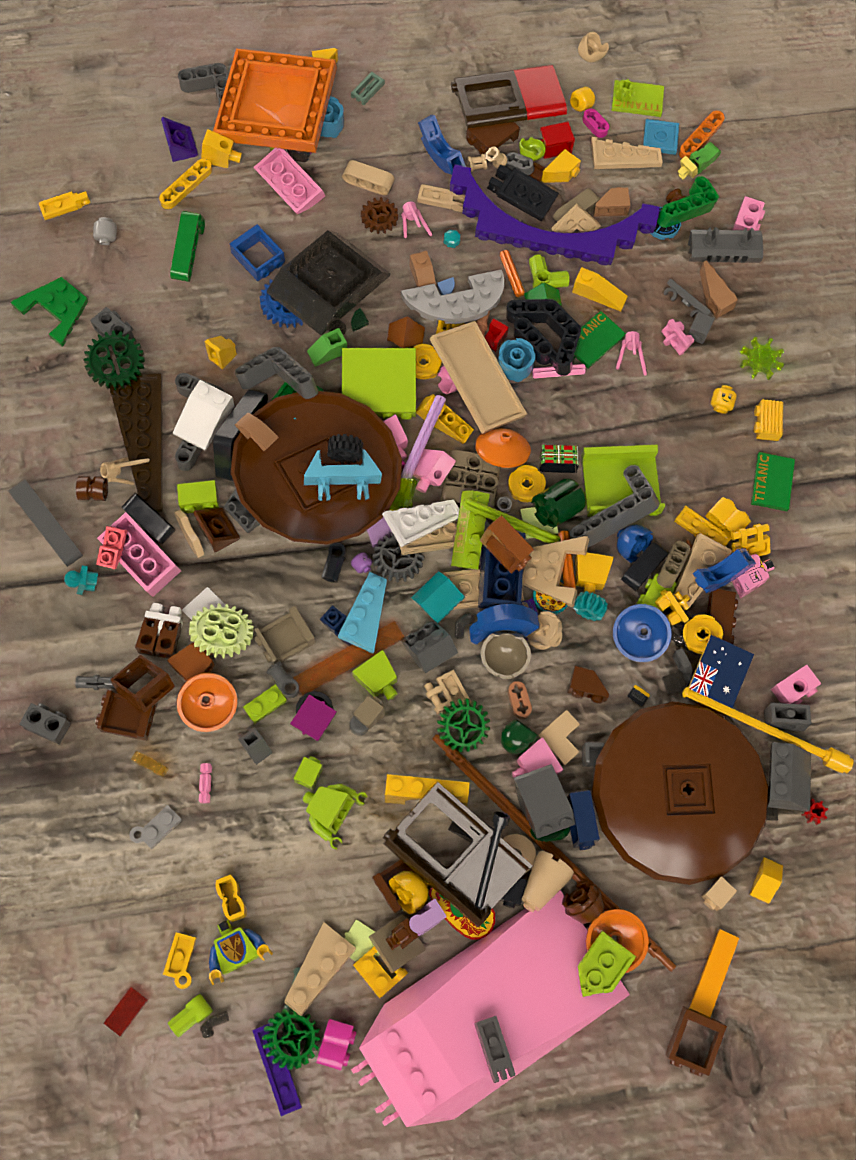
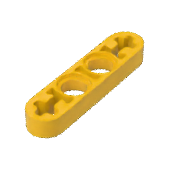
(183, 181)

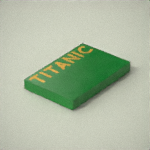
(597, 339)
(772, 481)

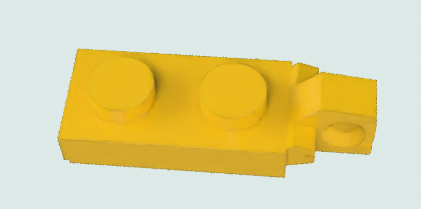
(63, 204)

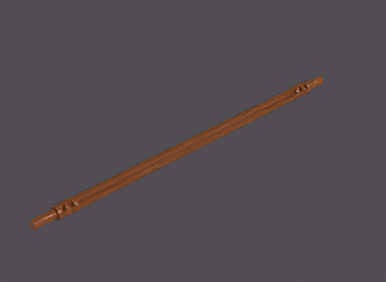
(506, 806)

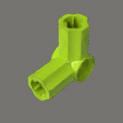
(541, 274)

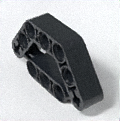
(549, 312)

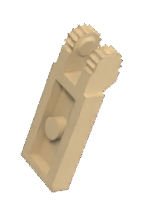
(440, 198)

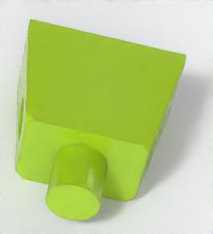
(377, 676)

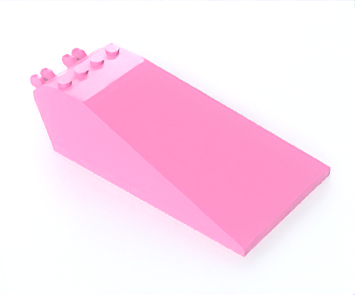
(520, 972)

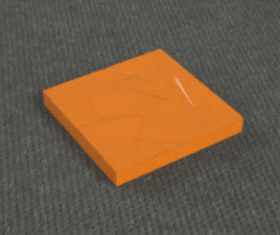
(276, 100)

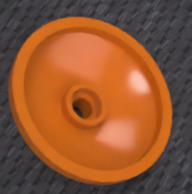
(503, 448)
(211, 714)
(628, 929)

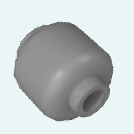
(104, 231)

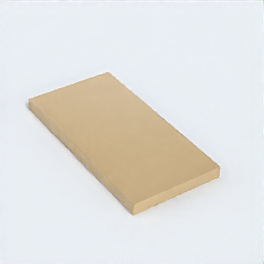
(478, 376)

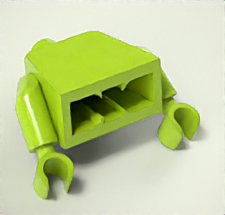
(329, 809)

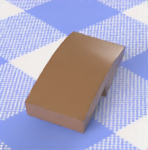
(257, 430)

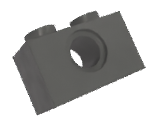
(788, 716)

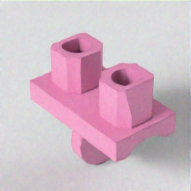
(676, 337)

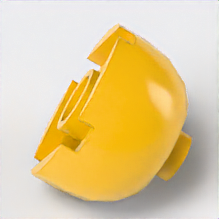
(411, 891)

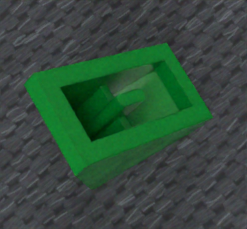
(543, 291)

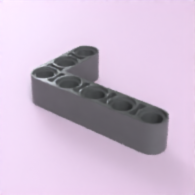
(204, 78)
(280, 363)
(184, 449)
(622, 513)
(45, 522)

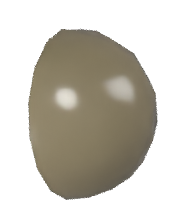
(505, 654)

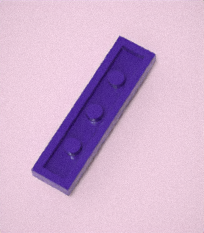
(279, 1078)

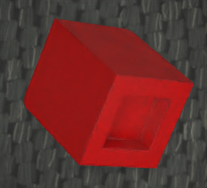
(496, 334)

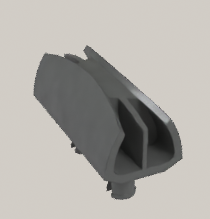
(726, 246)

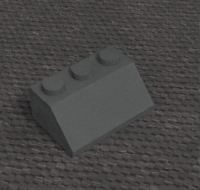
(789, 777)

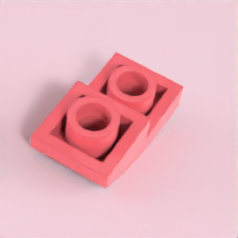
(112, 547)

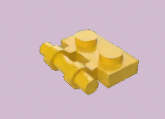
(758, 545)

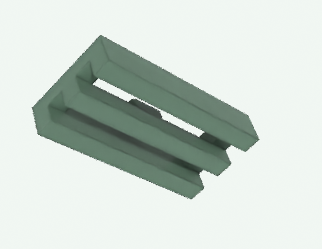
(370, 90)

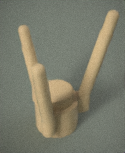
(112, 469)

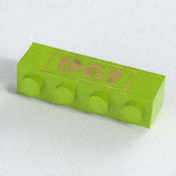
(469, 532)

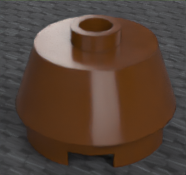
(584, 903)

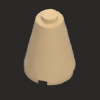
(545, 881)

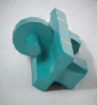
(84, 580)

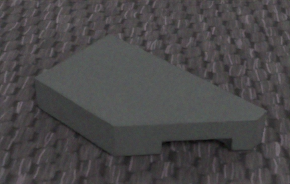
(683, 665)

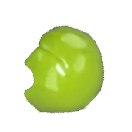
(532, 148)

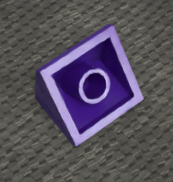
(179, 140)

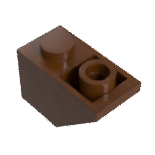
(587, 684)

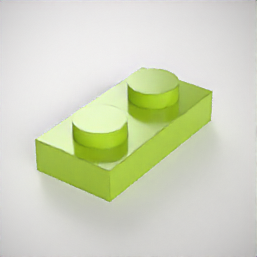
(265, 704)

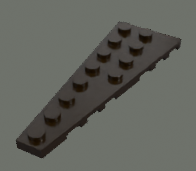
(140, 424)

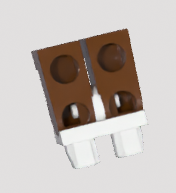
(160, 632)

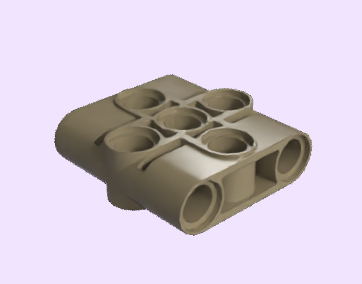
(463, 471)

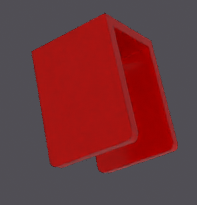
(556, 139)

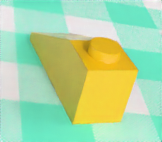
(596, 288)

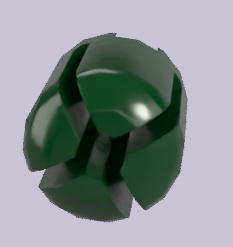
(559, 503)

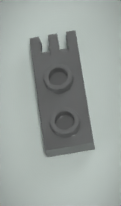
(494, 1048)

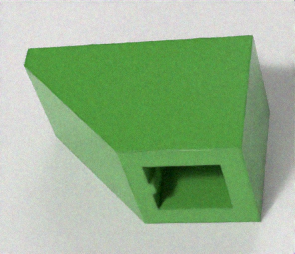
(327, 347)

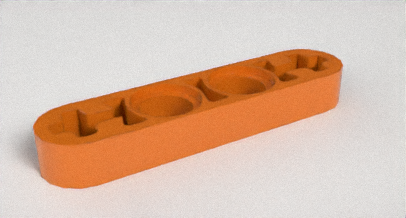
(700, 134)

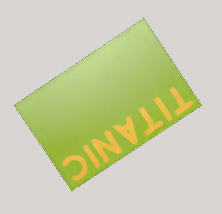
(646, 101)

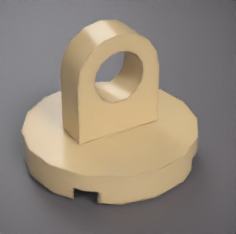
(548, 633)

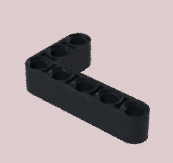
(228, 432)

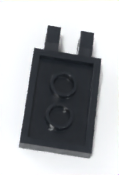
(523, 192)

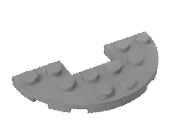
(460, 306)

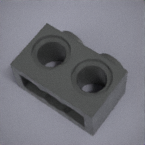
(116, 324)
(43, 726)

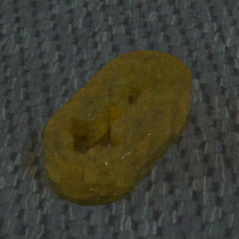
(149, 764)

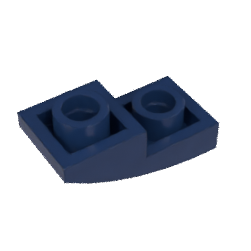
(334, 620)

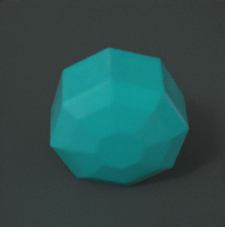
(451, 238)

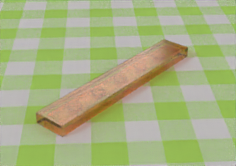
(346, 659)

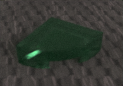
(359, 320)

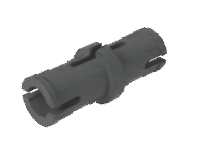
(93, 682)

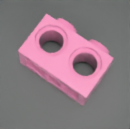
(749, 214)

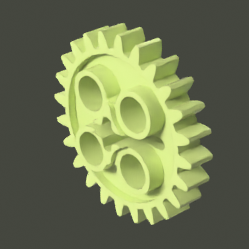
(221, 630)

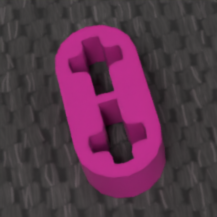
(595, 122)

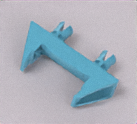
(329, 475)

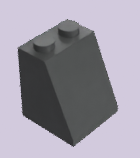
(544, 801)

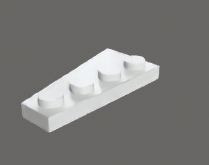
(420, 520)

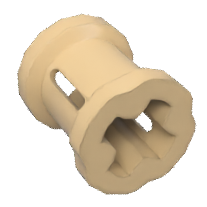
(494, 155)
(482, 159)

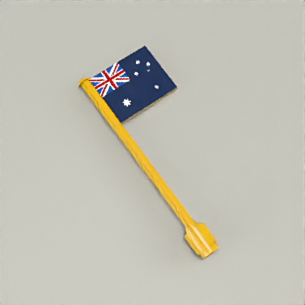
(718, 684)

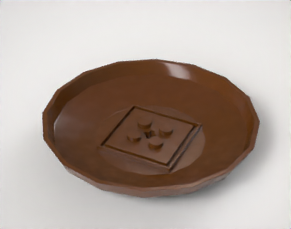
(273, 479)
(643, 798)

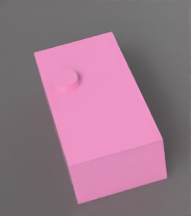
(144, 557)

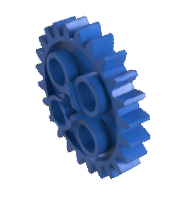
(276, 311)

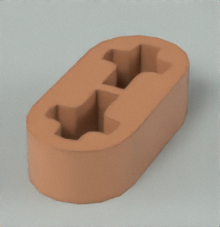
(524, 698)

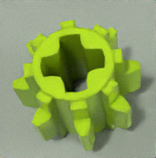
(624, 90)

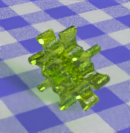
(762, 358)

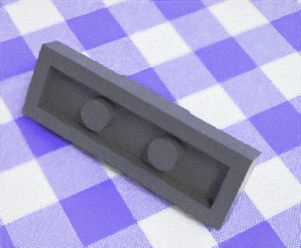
(687, 299)

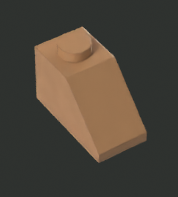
(613, 203)
(422, 269)

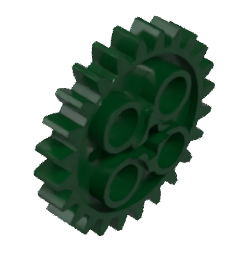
(97, 365)

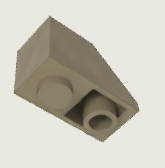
(370, 711)

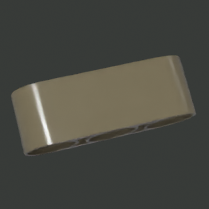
(586, 199)
(673, 564)

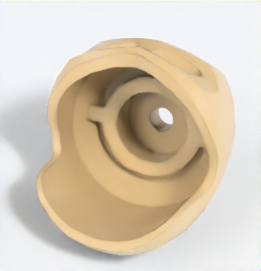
(591, 49)

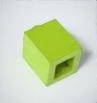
(308, 772)

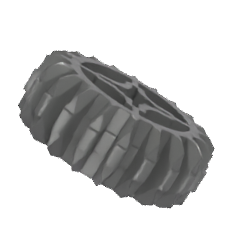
(393, 572)

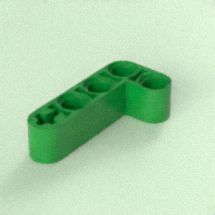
(700, 202)
(189, 228)

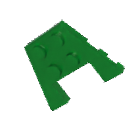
(59, 300)

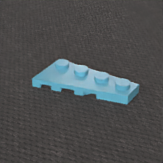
(364, 617)

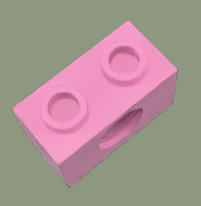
(804, 679)

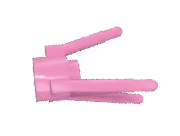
(412, 213)
(632, 342)

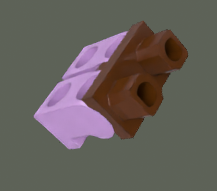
(416, 926)

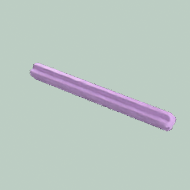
(423, 436)

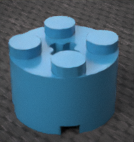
(333, 119)
(516, 359)

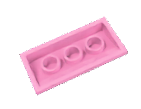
(289, 180)

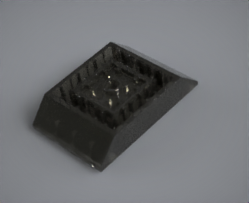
(325, 298)

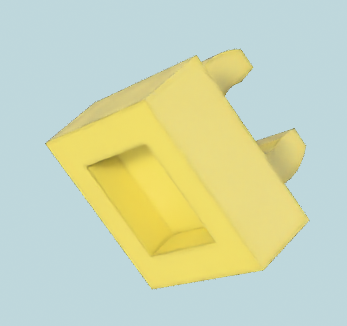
(687, 167)

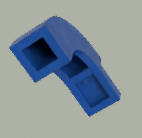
(437, 147)
(725, 571)
(503, 617)

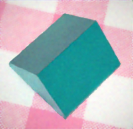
(438, 597)

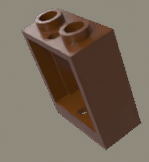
(150, 693)
(689, 1014)

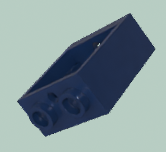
(585, 831)

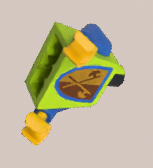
(234, 950)

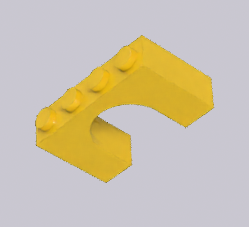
(406, 788)

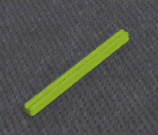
(517, 524)

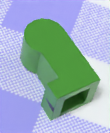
(705, 156)

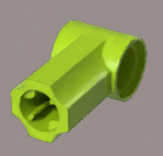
(194, 1013)

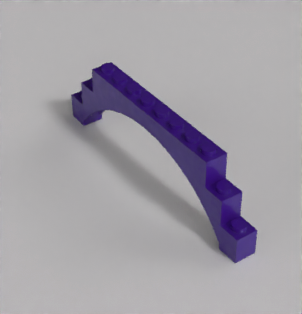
(588, 246)

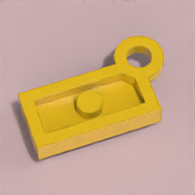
(179, 959)

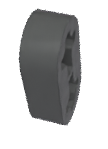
(521, 163)

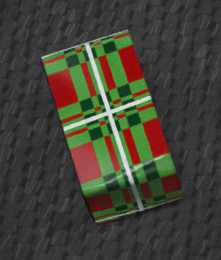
(559, 458)

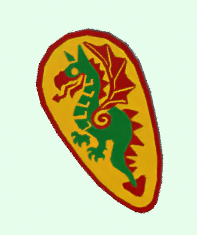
(460, 922)

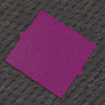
(313, 718)

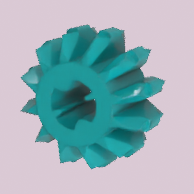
(590, 606)

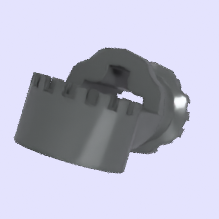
(283, 679)

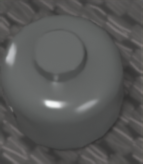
(357, 727)

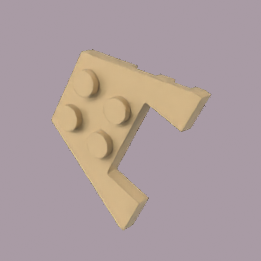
(546, 566)

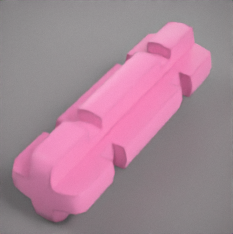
(205, 783)

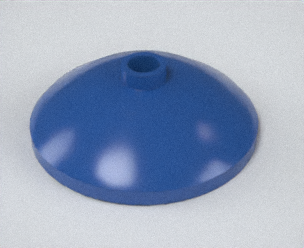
(632, 642)

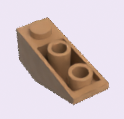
(717, 294)

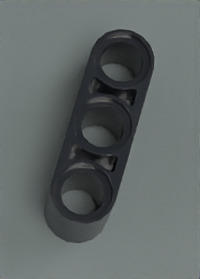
(148, 518)
(645, 565)

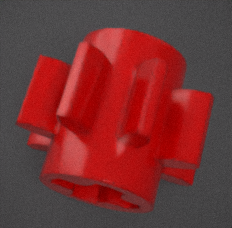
(813, 816)

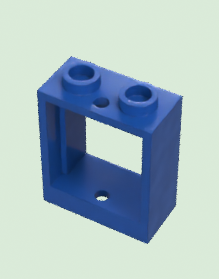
(248, 240)

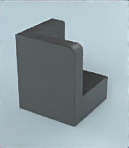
(701, 327)
(590, 752)

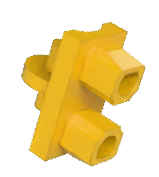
(668, 600)

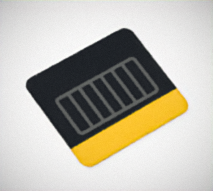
(638, 695)

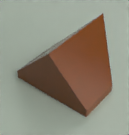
(405, 332)

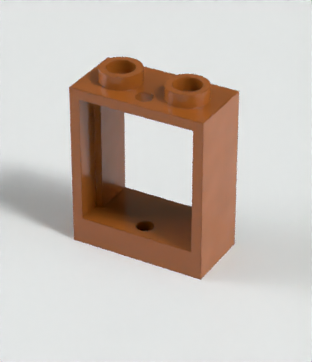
(507, 545)

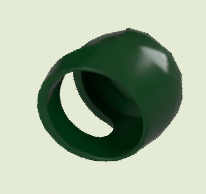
(517, 737)

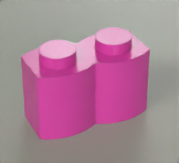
(335, 1044)

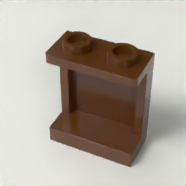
(493, 135)
(124, 718)
(382, 882)

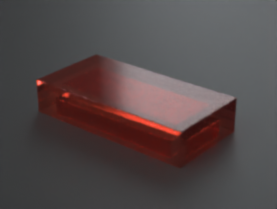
(126, 1011)

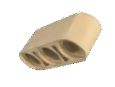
(368, 177)

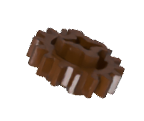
(379, 215)

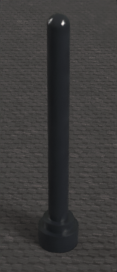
(500, 821)

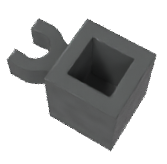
(255, 745)

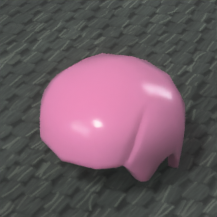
(446, 385)

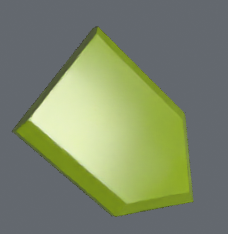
(603, 965)

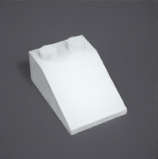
(203, 415)

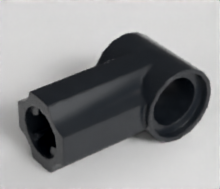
(333, 563)

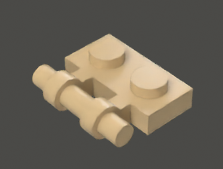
(451, 688)

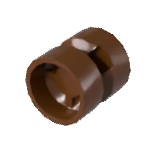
(91, 488)

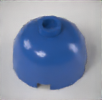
(632, 541)

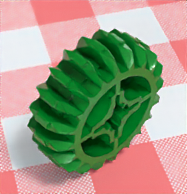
(464, 716)
(293, 1047)

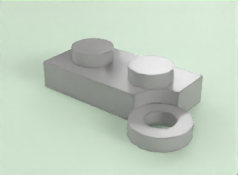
(157, 828)

